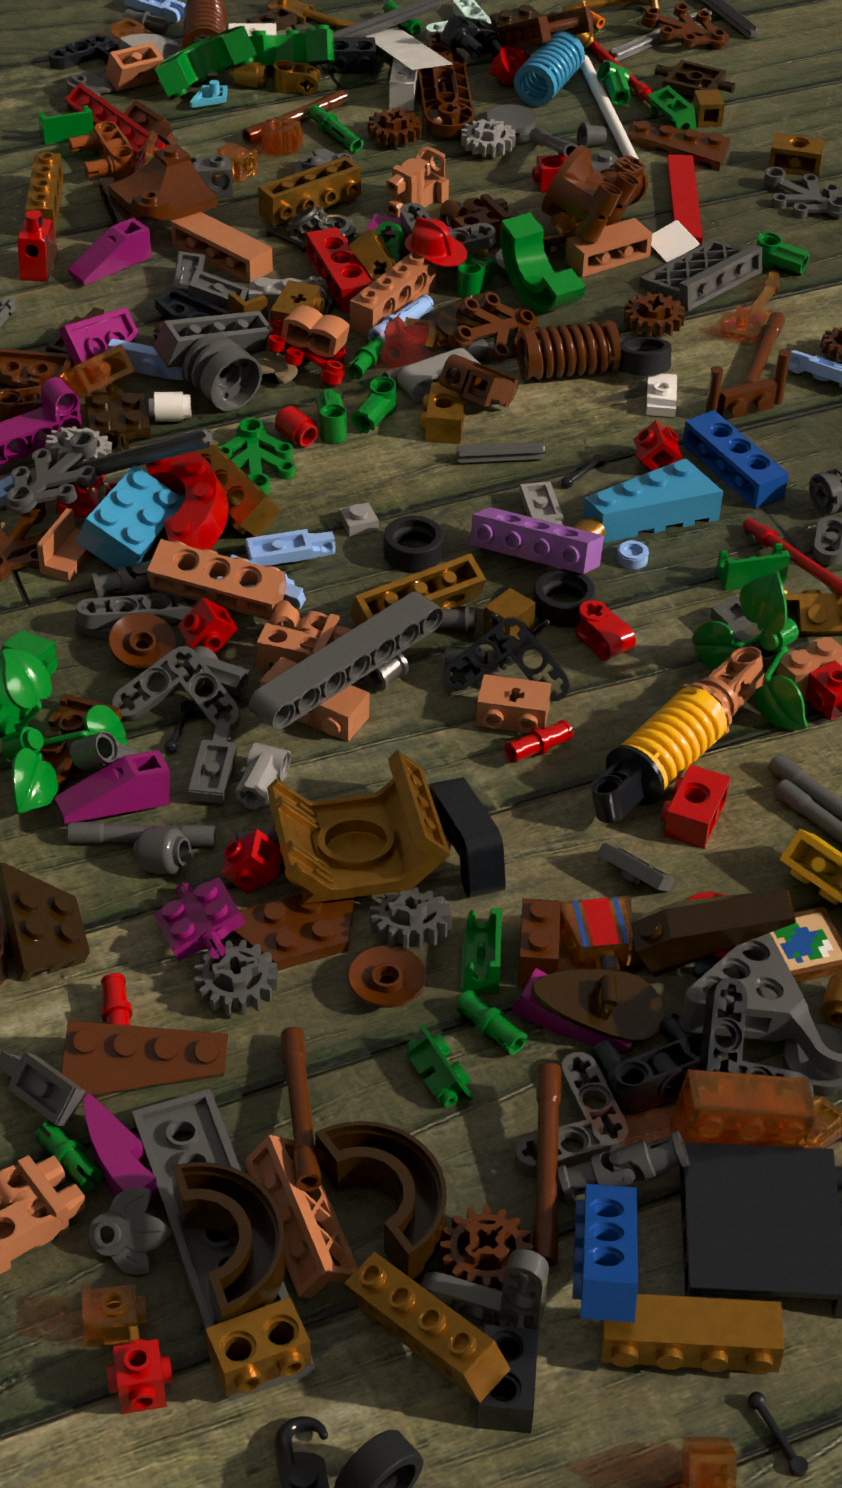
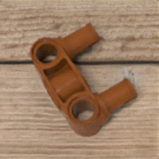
(111, 146)

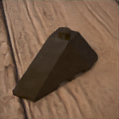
(707, 926)

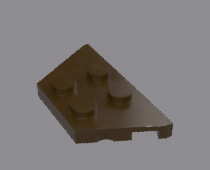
(41, 924)

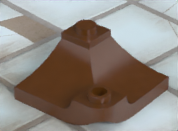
(164, 187)

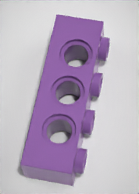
(536, 540)

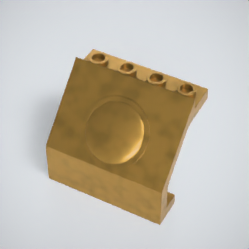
(360, 841)

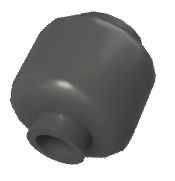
(162, 850)

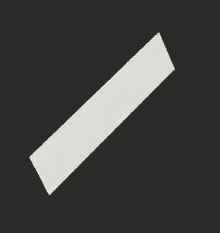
(407, 49)

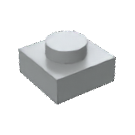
(358, 519)

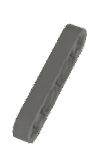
(94, 613)

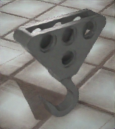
(774, 1002)

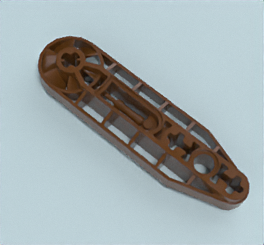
(445, 111)

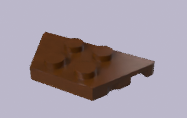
(298, 931)

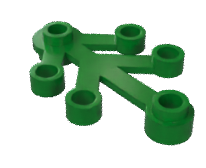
(252, 432)

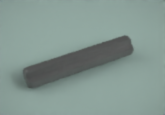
(500, 452)

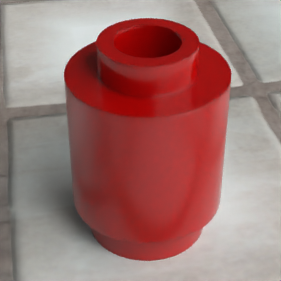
(296, 426)

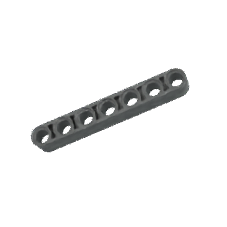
(345, 660)

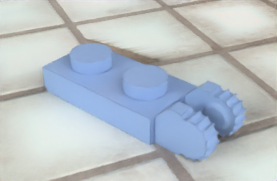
(167, 8)

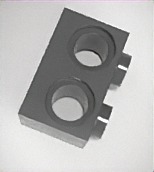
(216, 164)

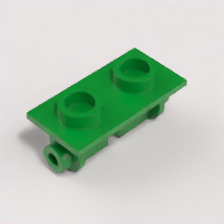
(448, 1079)

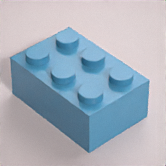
(129, 520)

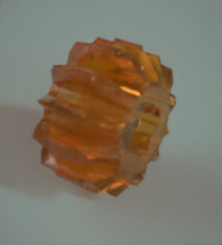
(281, 135)

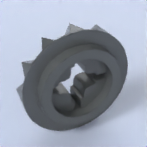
(305, 220)
(344, 224)

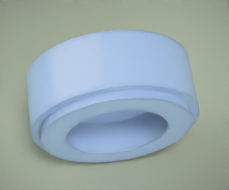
(632, 554)

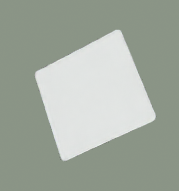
(673, 241)

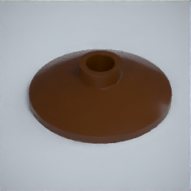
(553, 242)
(144, 631)
(387, 976)

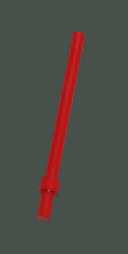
(640, 89)
(768, 537)

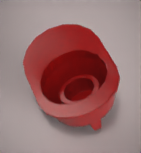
(508, 63)
(433, 242)

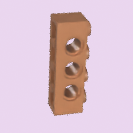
(392, 292)
(168, 576)

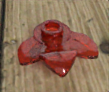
(407, 340)

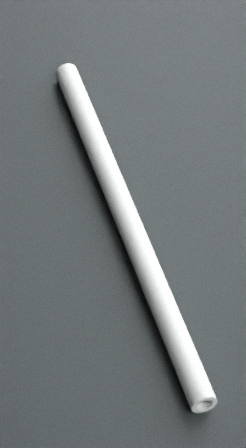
(607, 109)

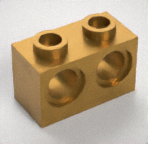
(253, 1337)

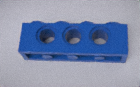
(735, 459)
(606, 1253)

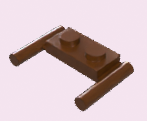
(747, 397)

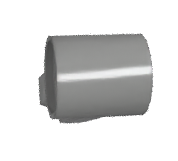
(263, 767)

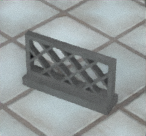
(705, 272)

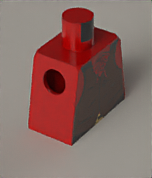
(38, 239)

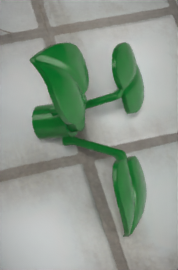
(761, 603)
(26, 684)

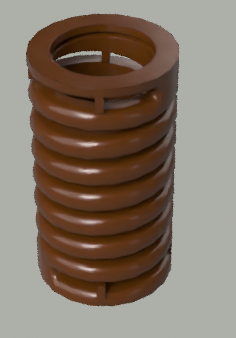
(203, 20)
(579, 351)

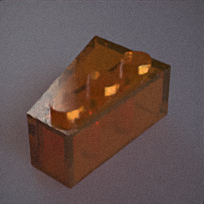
(743, 1109)

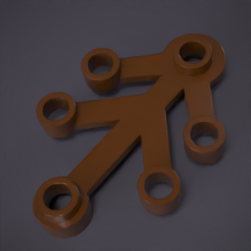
(687, 29)
(463, 336)
(16, 543)

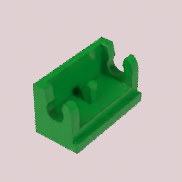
(673, 107)
(60, 127)
(739, 572)
(481, 953)

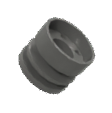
(222, 371)

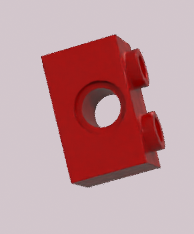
(695, 806)

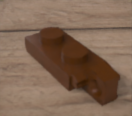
(151, 121)

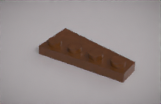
(703, 146)
(65, 721)

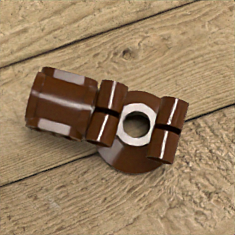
(592, 195)

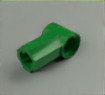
(616, 82)
(781, 254)
(376, 405)
(331, 416)

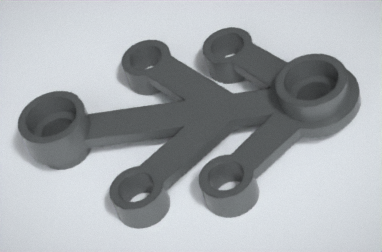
(809, 193)
(23, 498)

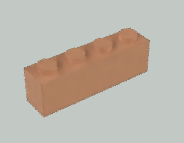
(222, 246)

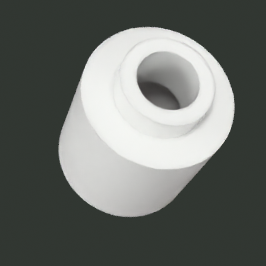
(170, 406)

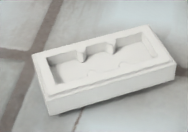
(661, 395)

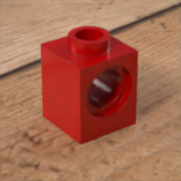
(546, 169)

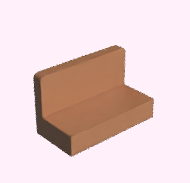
(57, 550)

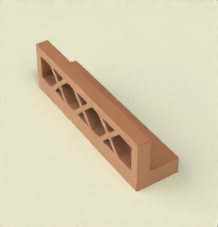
(305, 1241)

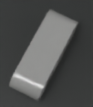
(417, 377)

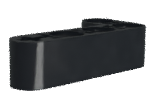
(472, 836)

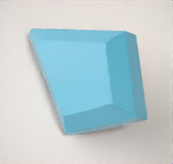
(210, 95)

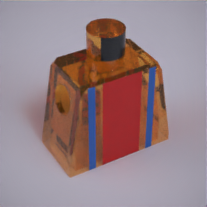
(598, 932)

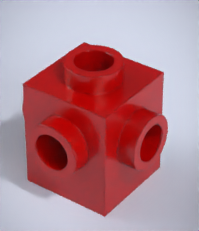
(657, 446)
(207, 626)
(825, 690)
(251, 861)
(139, 1375)

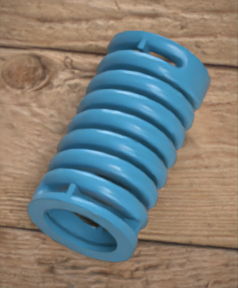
(549, 69)

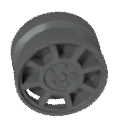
(826, 491)

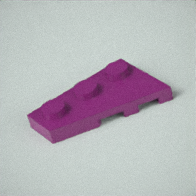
(92, 336)

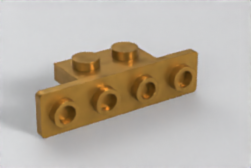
(816, 612)

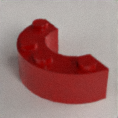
(205, 505)

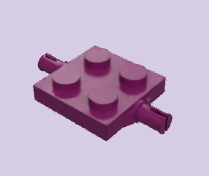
(199, 919)

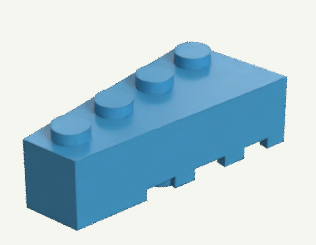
(654, 501)

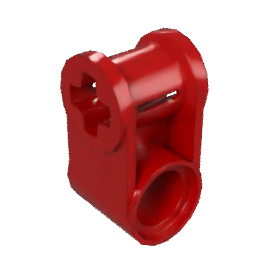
(603, 630)

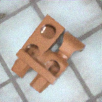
(418, 181)
(299, 640)
(32, 1208)

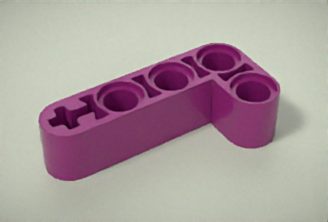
(28, 431)

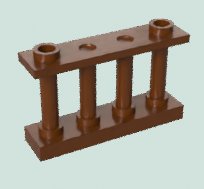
(540, 28)

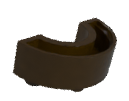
(403, 1168)
(245, 1212)

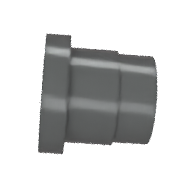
(591, 135)

